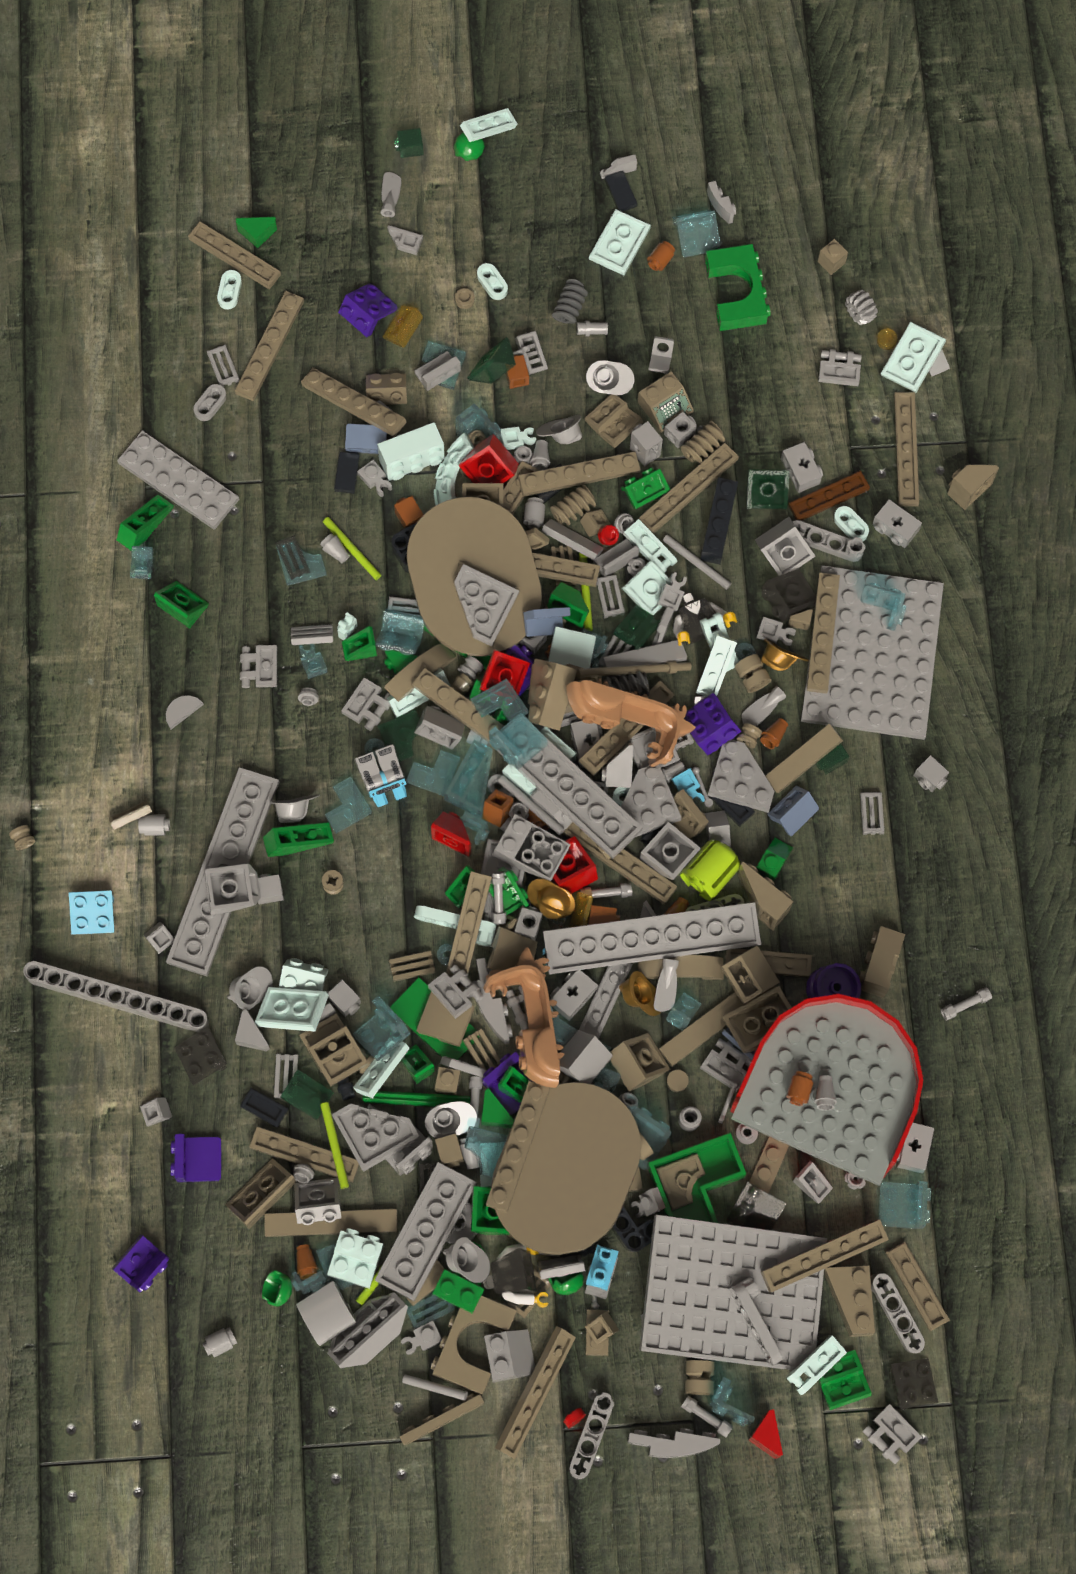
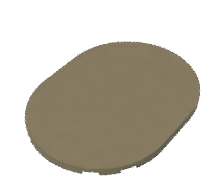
(485, 539)
(574, 1171)

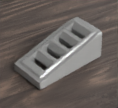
(532, 336)

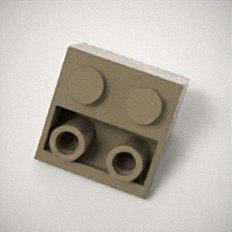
(750, 974)

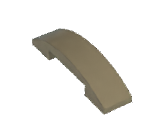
(432, 660)
(689, 967)

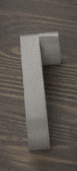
(827, 537)
(743, 1295)
(900, 1311)
(594, 1437)

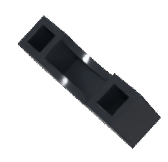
(719, 521)

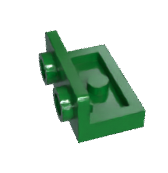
(512, 895)
(458, 1291)

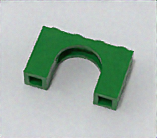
(743, 263)

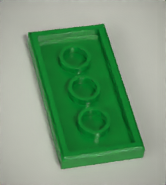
(410, 1008)

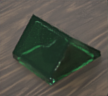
(493, 363)
(767, 488)

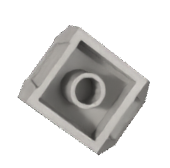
(231, 888)

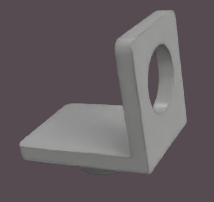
(661, 360)

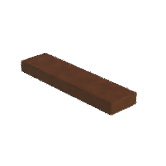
(829, 496)

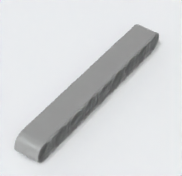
(109, 989)

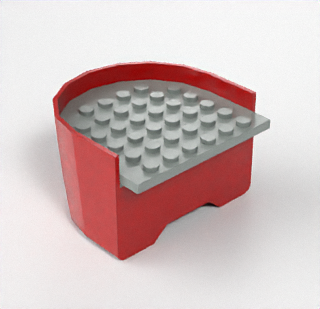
(873, 1081)

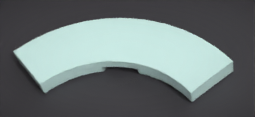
(449, 468)

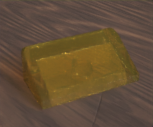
(403, 326)
(581, 910)

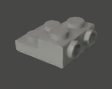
(317, 1201)

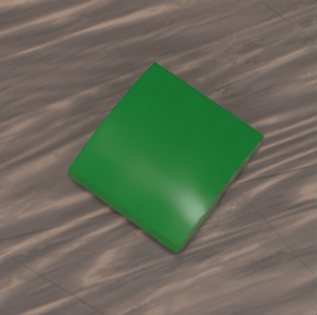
(845, 1382)

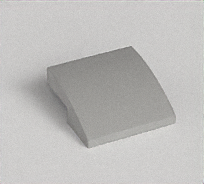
(326, 1313)

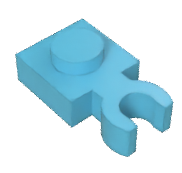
(689, 783)

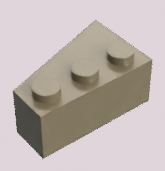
(549, 693)
(881, 961)
(853, 1297)

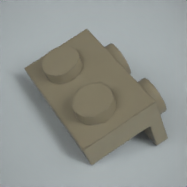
(387, 388)
(692, 820)

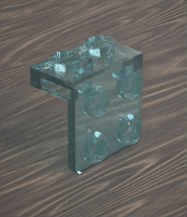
(888, 599)
(400, 632)
(517, 741)
(654, 1132)
(904, 1205)

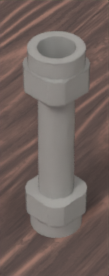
(624, 890)
(498, 915)
(981, 996)
(475, 1086)
(691, 1405)

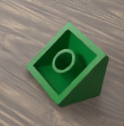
(180, 603)
(483, 1218)

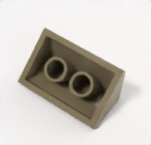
(261, 1193)

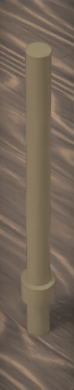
(669, 667)

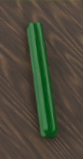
(415, 1099)

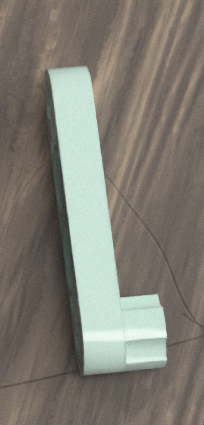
(448, 919)

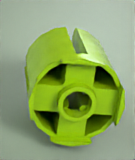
(711, 869)

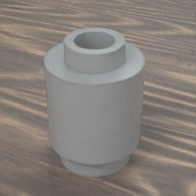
(534, 513)
(154, 825)
(693, 1113)
(219, 1342)

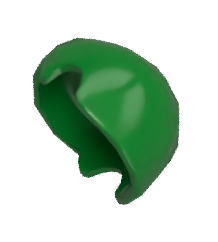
(467, 149)
(567, 1284)
(277, 1288)

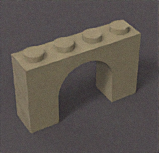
(450, 1364)

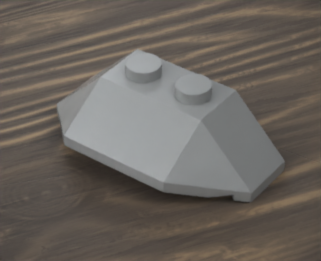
(376, 1326)

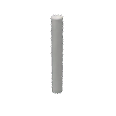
(435, 1387)

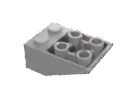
(531, 848)

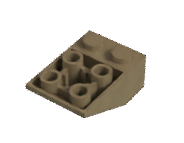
(770, 902)

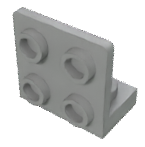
(405, 1159)

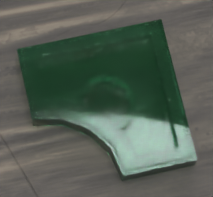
(400, 734)

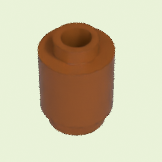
(661, 256)
(800, 1088)

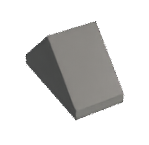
(718, 827)
(249, 1034)
(813, 1182)

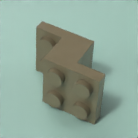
(334, 1050)

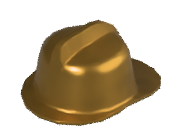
(779, 658)
(550, 899)
(639, 993)

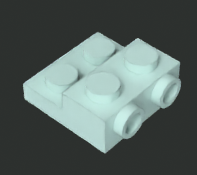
(355, 1258)

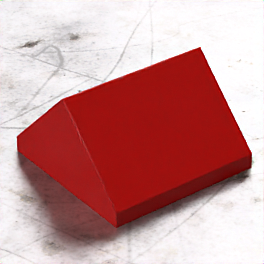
(503, 667)
(767, 1435)

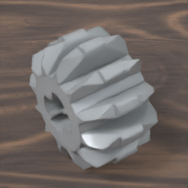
(861, 307)

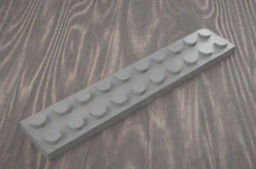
(230, 846)
(651, 938)

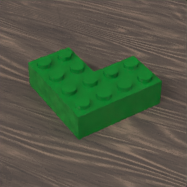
(721, 1167)

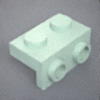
(302, 975)

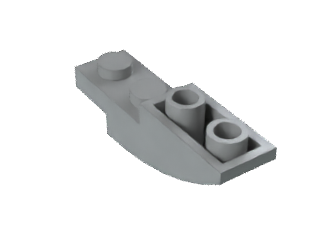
(492, 1009)
(683, 1445)

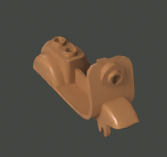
(608, 705)
(538, 1043)

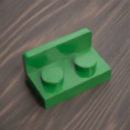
(646, 487)

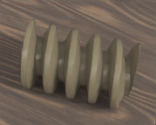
(703, 441)
(572, 505)

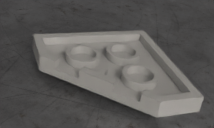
(484, 603)
(740, 778)
(651, 800)
(374, 1133)

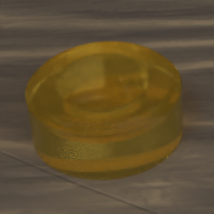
(887, 339)

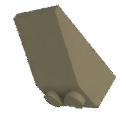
(755, 1018)

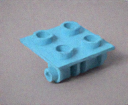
(91, 912)

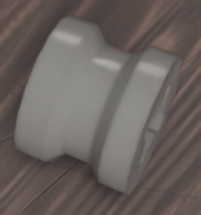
(471, 667)

